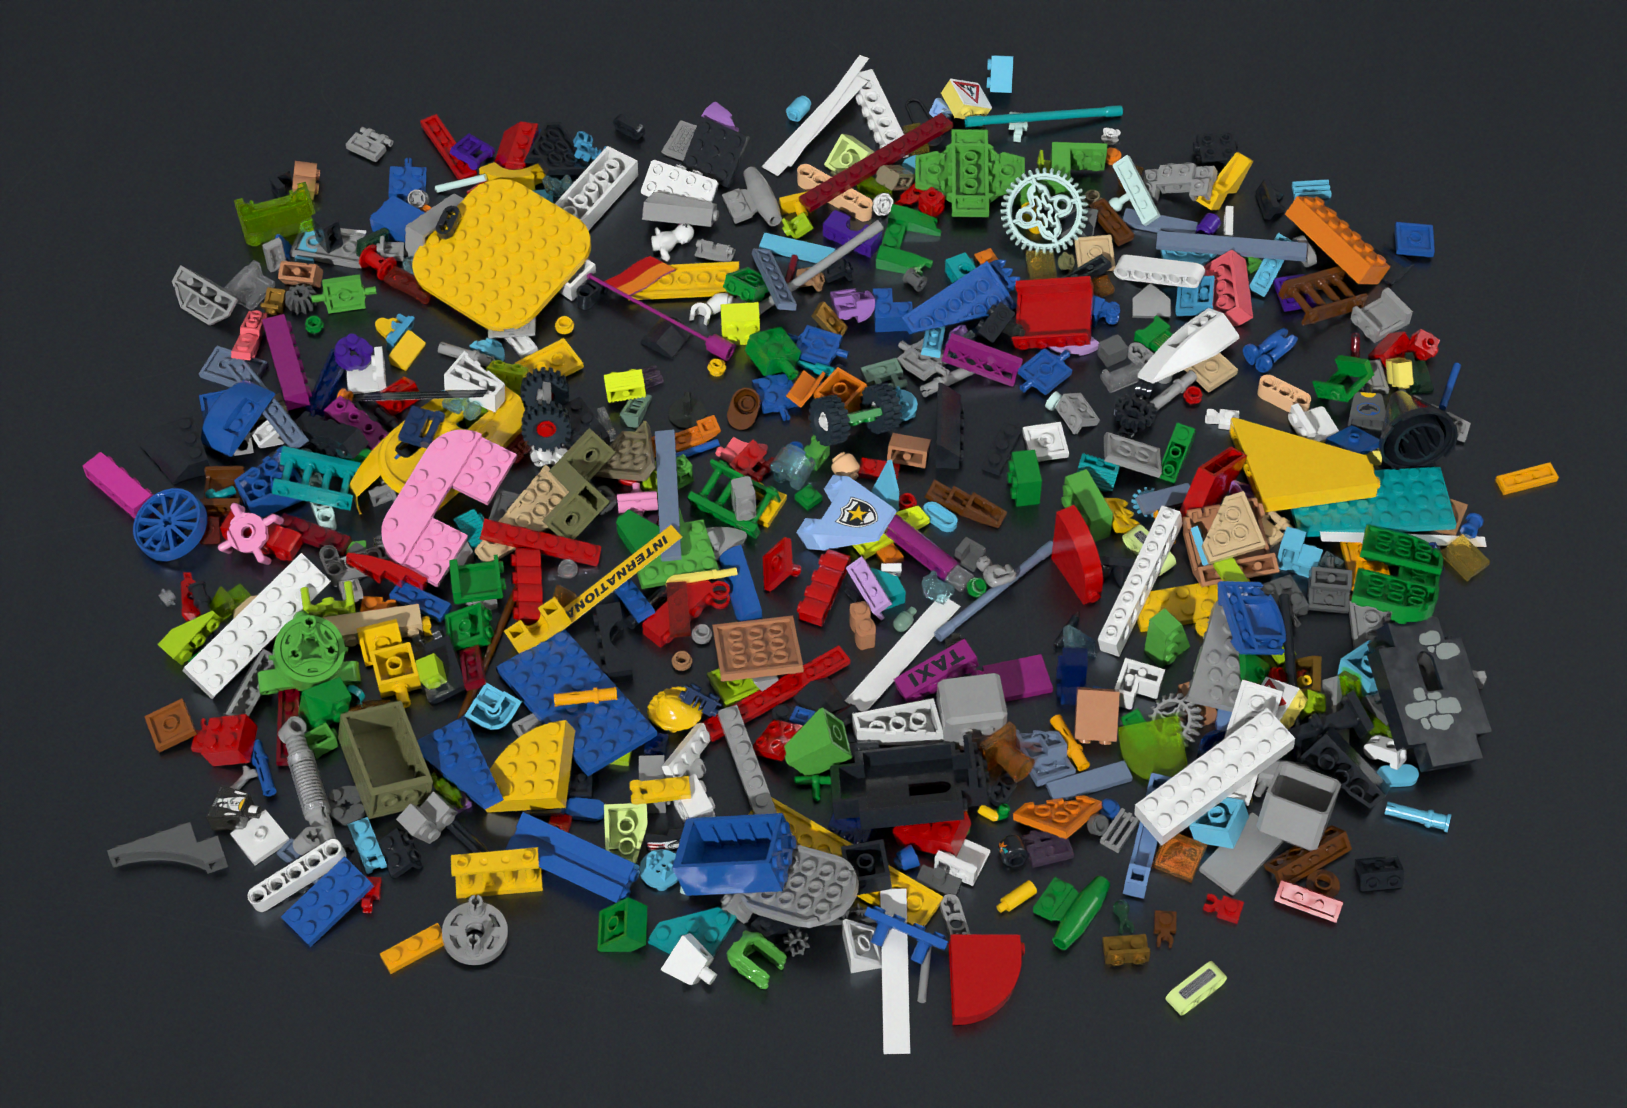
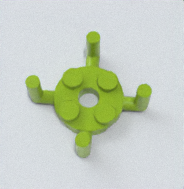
(329, 606)

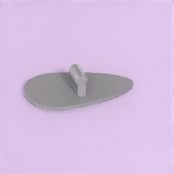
(725, 538)

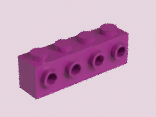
(345, 412)

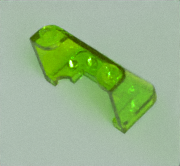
(277, 216)

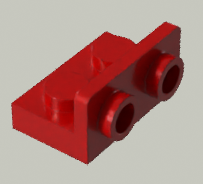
(396, 406)

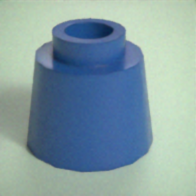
(906, 858)

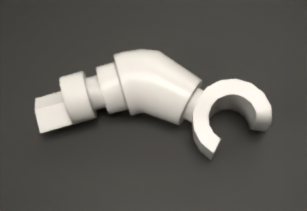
(713, 306)

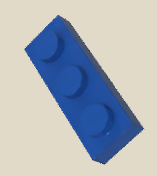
(634, 601)
(428, 603)

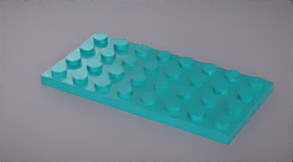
(1404, 503)

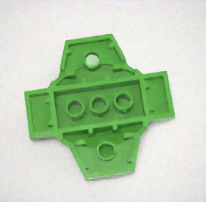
(968, 172)

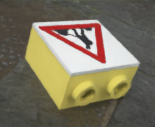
(965, 99)
(1291, 701)

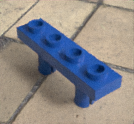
(924, 939)

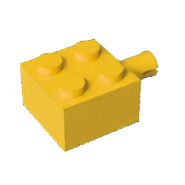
(396, 671)

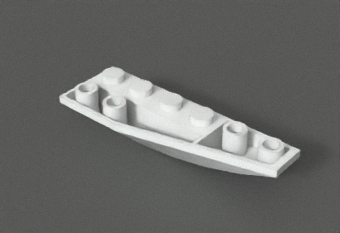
(1190, 345)

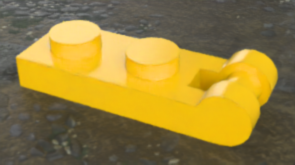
(660, 790)

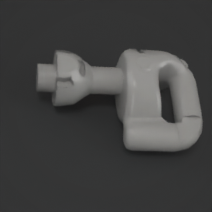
(995, 574)

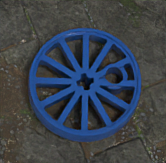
(170, 525)

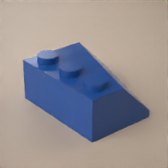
(257, 484)

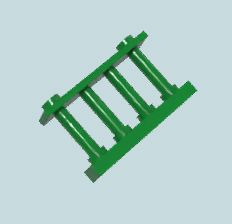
(717, 508)

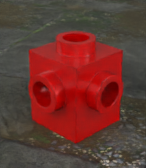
(931, 202)
(1423, 345)

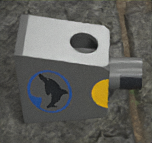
(1367, 410)

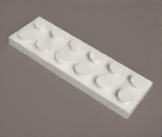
(1249, 703)

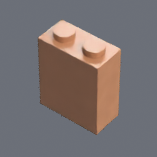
(1096, 715)

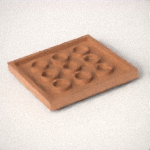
(757, 648)

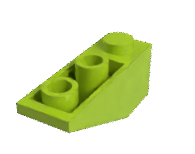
(186, 638)

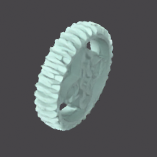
(1041, 202)

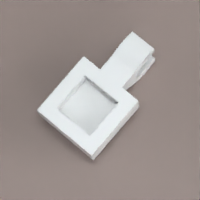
(1222, 418)

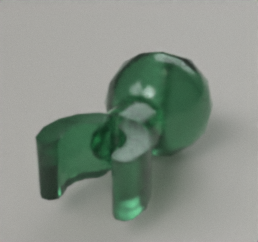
(1122, 911)

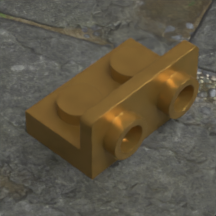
(1126, 949)

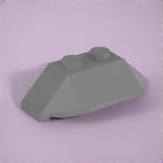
(202, 296)

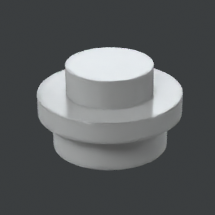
(701, 634)

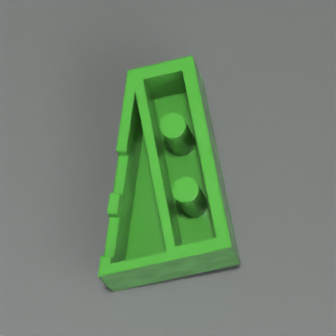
(1165, 639)

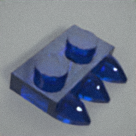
(849, 828)

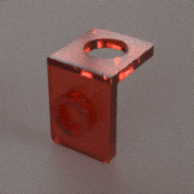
(212, 531)

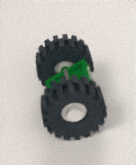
(832, 420)

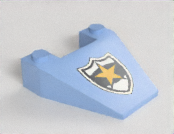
(852, 518)

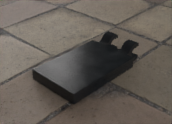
(446, 652)

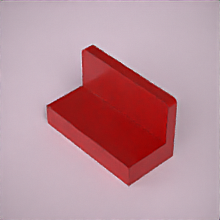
(1392, 346)

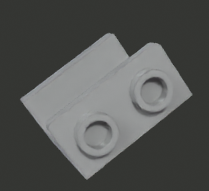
(1382, 316)

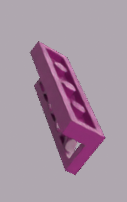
(982, 355)

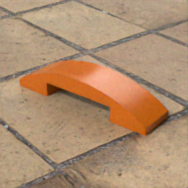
(704, 431)

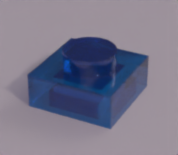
(657, 745)

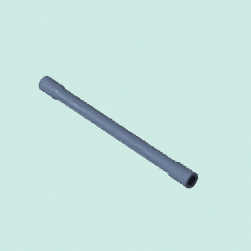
(950, 626)

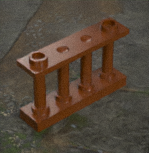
(1321, 280)

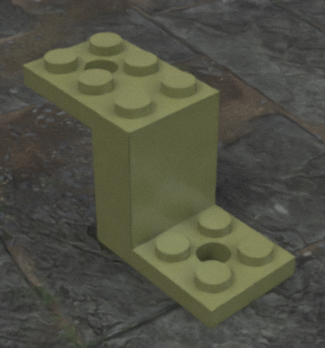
(574, 473)

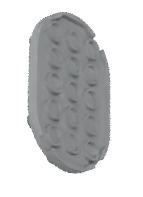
(816, 890)

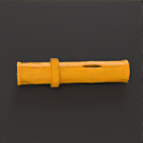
(578, 697)
(1073, 749)

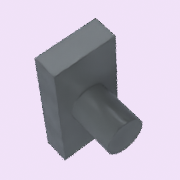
(939, 880)

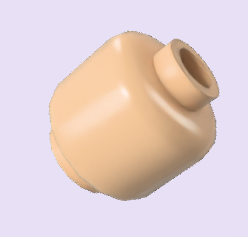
(845, 465)

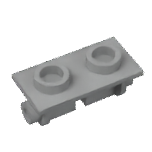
(717, 252)

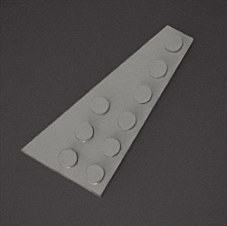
(1217, 666)

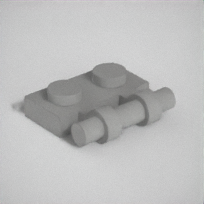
(366, 146)

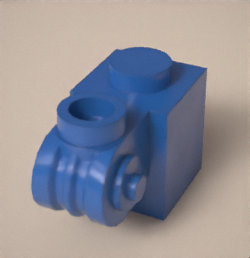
(1104, 309)

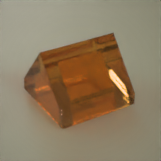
(564, 595)

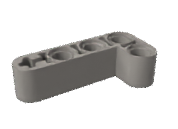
(338, 565)

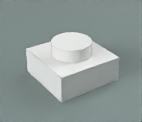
(892, 568)

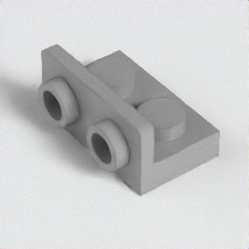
(1076, 412)

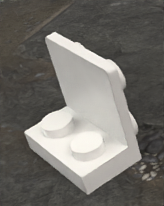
(370, 379)
(967, 864)

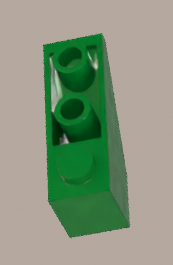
(1177, 452)

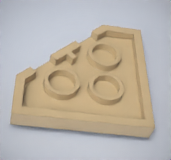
(1232, 530)

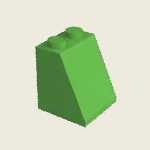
(818, 744)

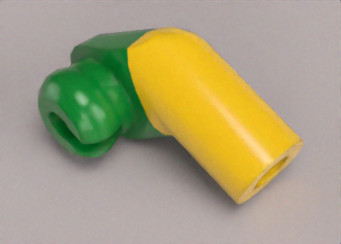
(996, 814)

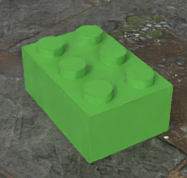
(1084, 494)

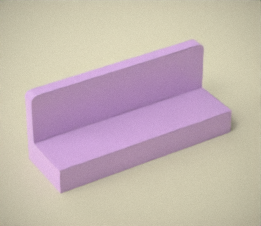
(869, 586)

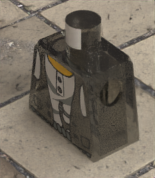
(232, 809)

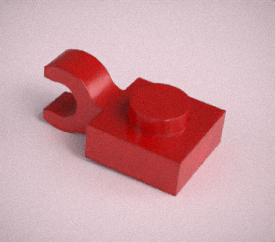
(373, 894)

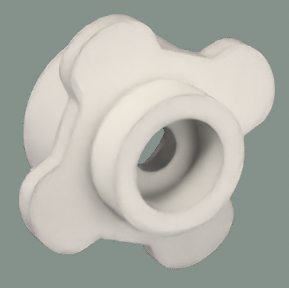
(1110, 136)

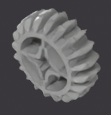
(1193, 718)

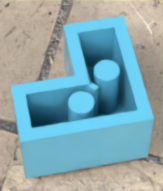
(1001, 73)
(1295, 555)

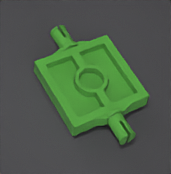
(343, 294)

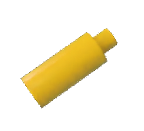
(1017, 896)

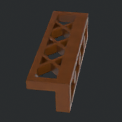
(1299, 862)

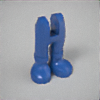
(1277, 341)

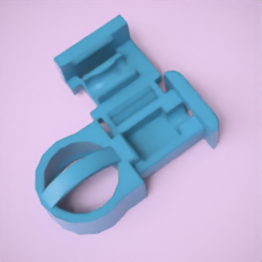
(584, 142)

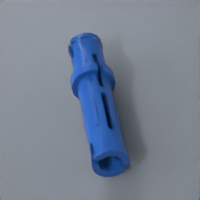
(261, 761)

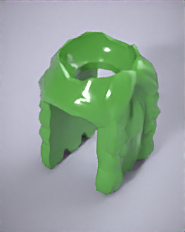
(748, 944)

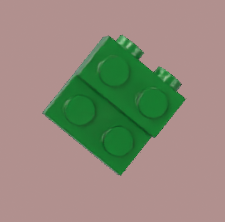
(746, 284)
(469, 626)

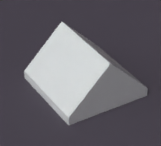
(860, 951)

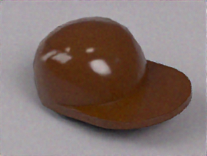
(743, 408)

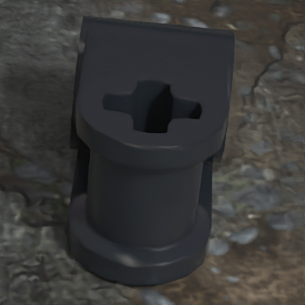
(590, 293)

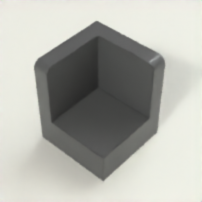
(1112, 350)
(968, 553)

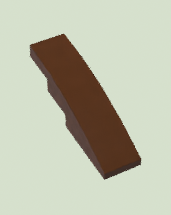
(966, 505)

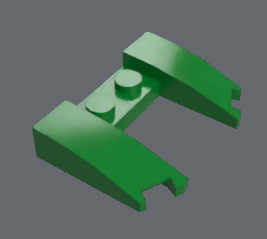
(899, 221)

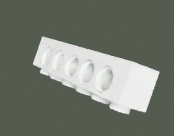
(877, 110)

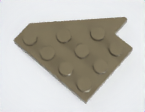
(633, 456)

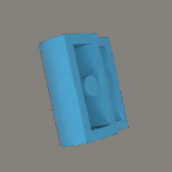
(1195, 300)

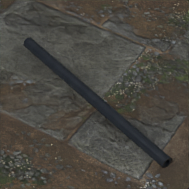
(1290, 664)

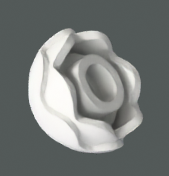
(884, 199)

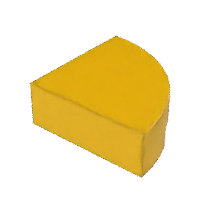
(426, 625)

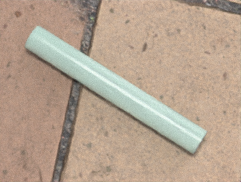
(461, 183)

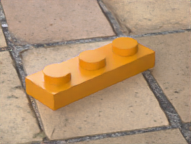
(413, 948)

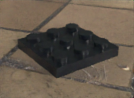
(715, 151)

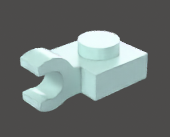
(1018, 128)

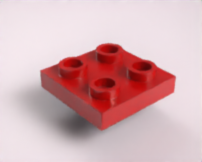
(774, 738)

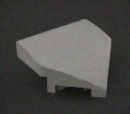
(1151, 303)

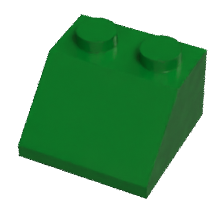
(622, 926)

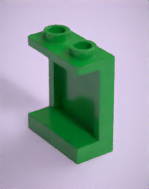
(477, 581)

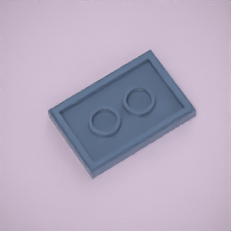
(216, 371)

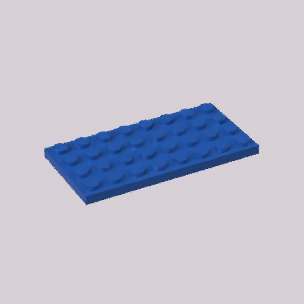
(561, 666)

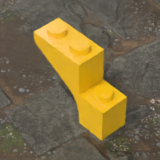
(1227, 181)

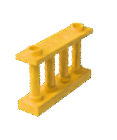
(497, 872)

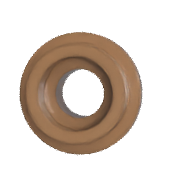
(681, 656)

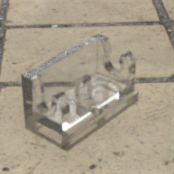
(1122, 377)

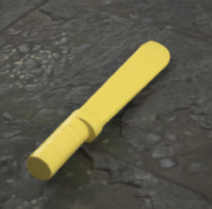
(704, 575)

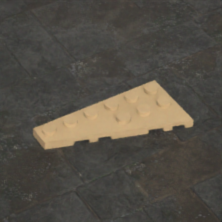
(527, 512)

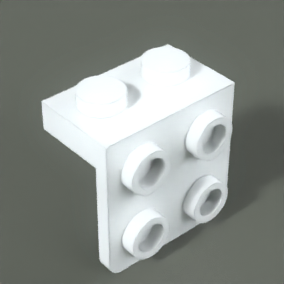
(1312, 424)

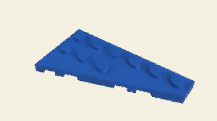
(960, 302)
(459, 759)

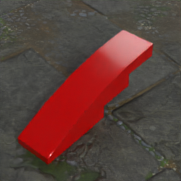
(379, 569)

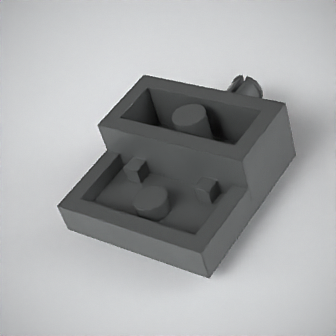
(1329, 588)
(1298, 603)

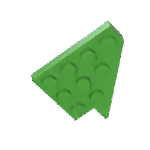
(695, 552)

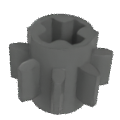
(795, 942)

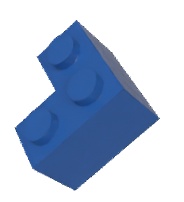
(888, 313)

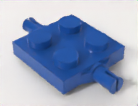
(406, 179)
(819, 345)
(1045, 371)
(773, 394)

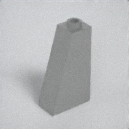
(679, 210)

